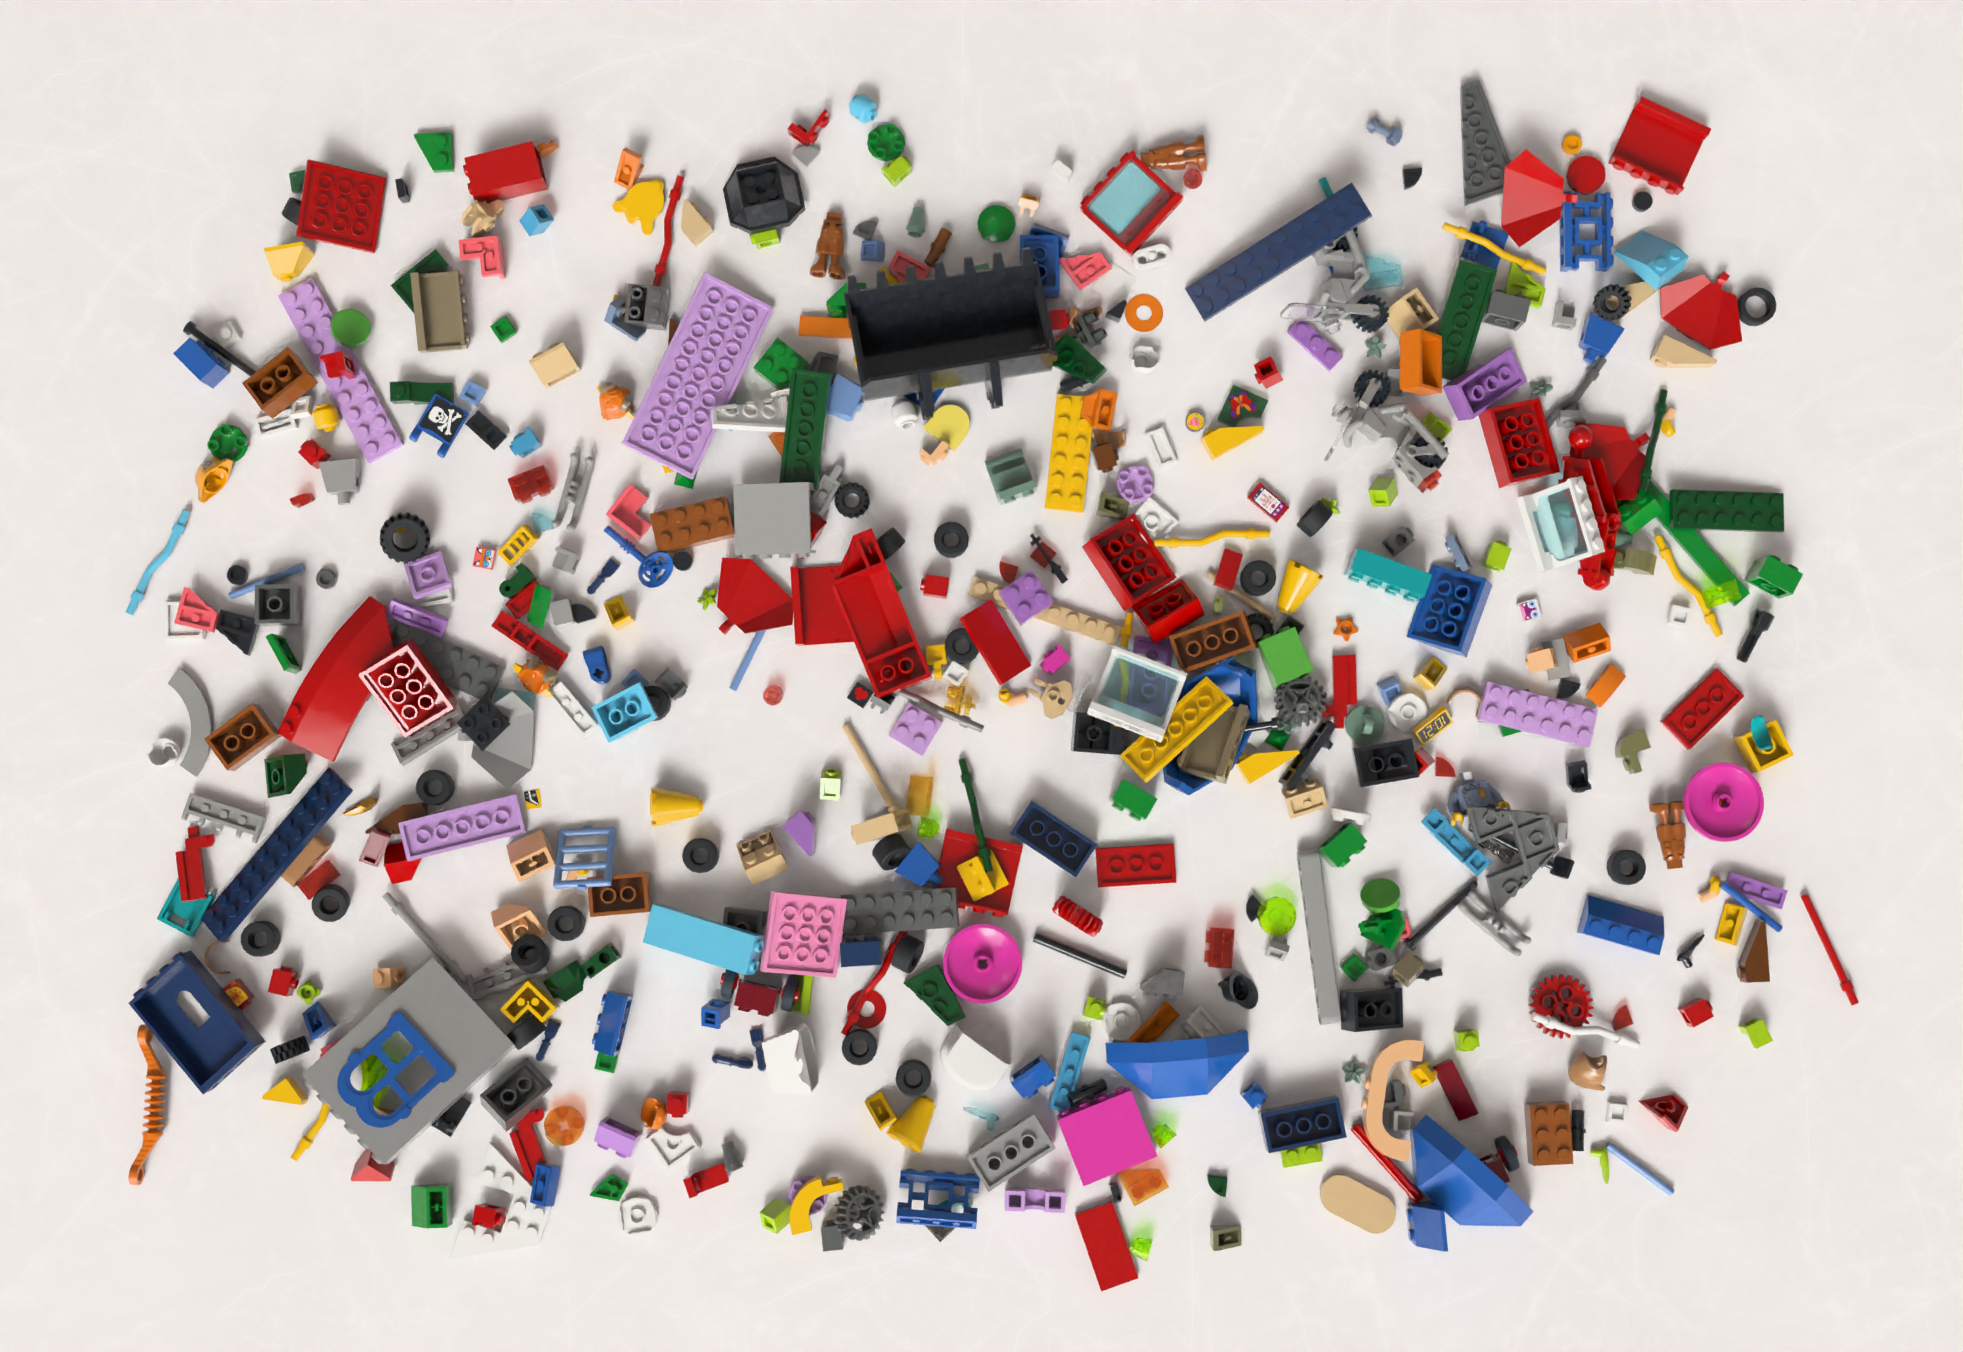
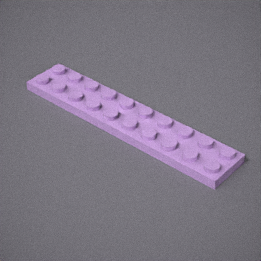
(354, 396)

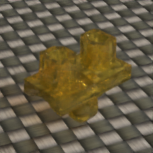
(958, 693)

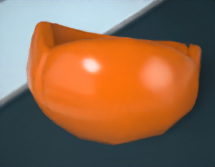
(653, 1113)

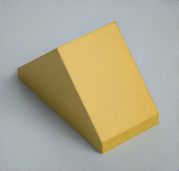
(618, 613)
(1430, 673)
(287, 1092)
(881, 1110)

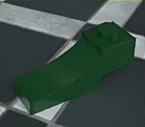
(419, 393)

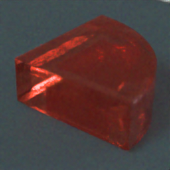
(302, 500)
(1008, 572)
(1443, 768)
(1621, 1018)

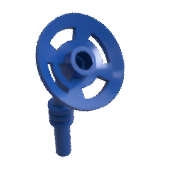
(650, 565)

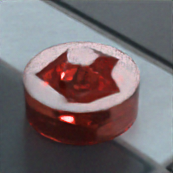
(1192, 178)
(773, 695)

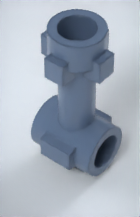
(1393, 135)

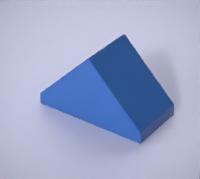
(318, 1021)

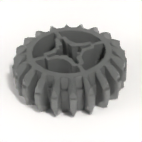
(1311, 710)
(851, 1212)

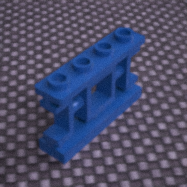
(1570, 233)
(938, 1214)

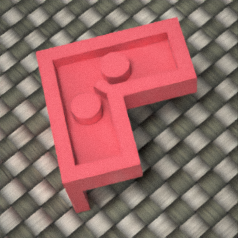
(489, 252)
(625, 512)

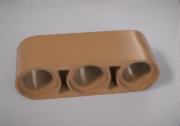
(306, 860)

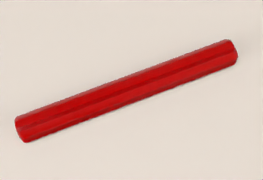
(1388, 1165)

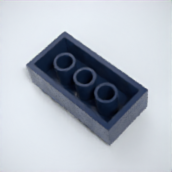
(1053, 839)
(1302, 1124)

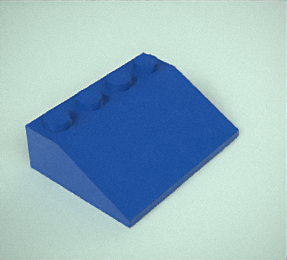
(1450, 610)

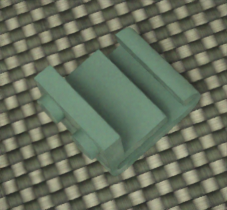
(1010, 476)

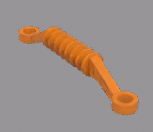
(150, 1137)

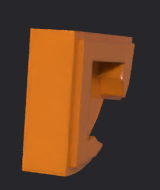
(546, 149)

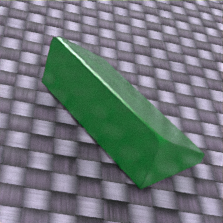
(539, 605)

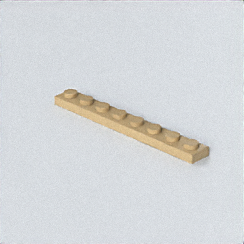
(1053, 615)

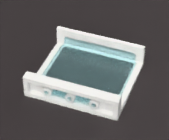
(1561, 524)
(1137, 693)

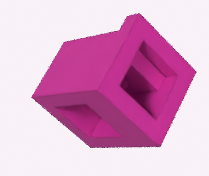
(1054, 660)

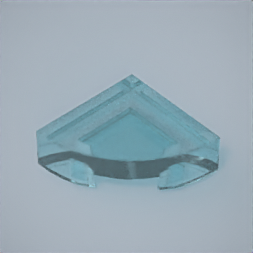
(541, 522)

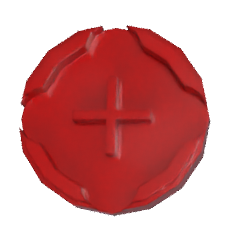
(1585, 175)

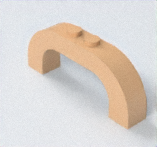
(1375, 1095)

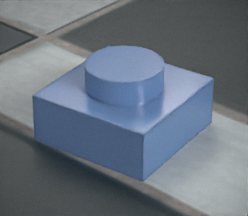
(472, 393)
(633, 678)

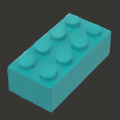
(1388, 575)

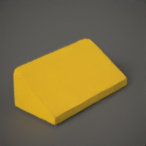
(1731, 923)

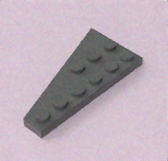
(1482, 146)

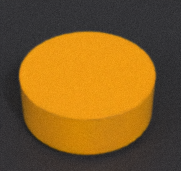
(1571, 144)

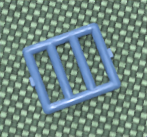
(582, 884)

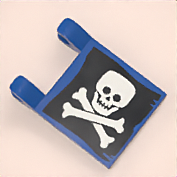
(440, 421)

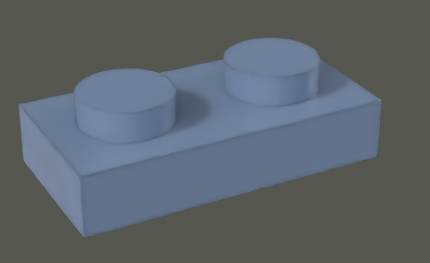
(1461, 560)

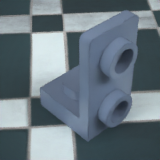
(616, 319)

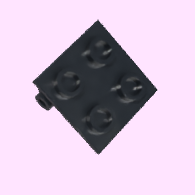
(483, 723)
(451, 1118)

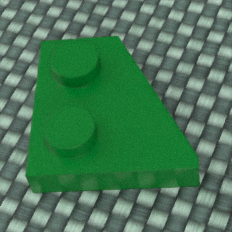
(437, 150)

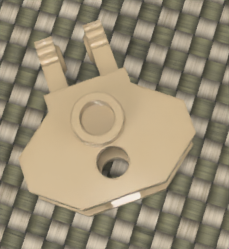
(482, 216)
(1051, 695)

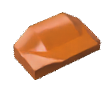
(1099, 409)

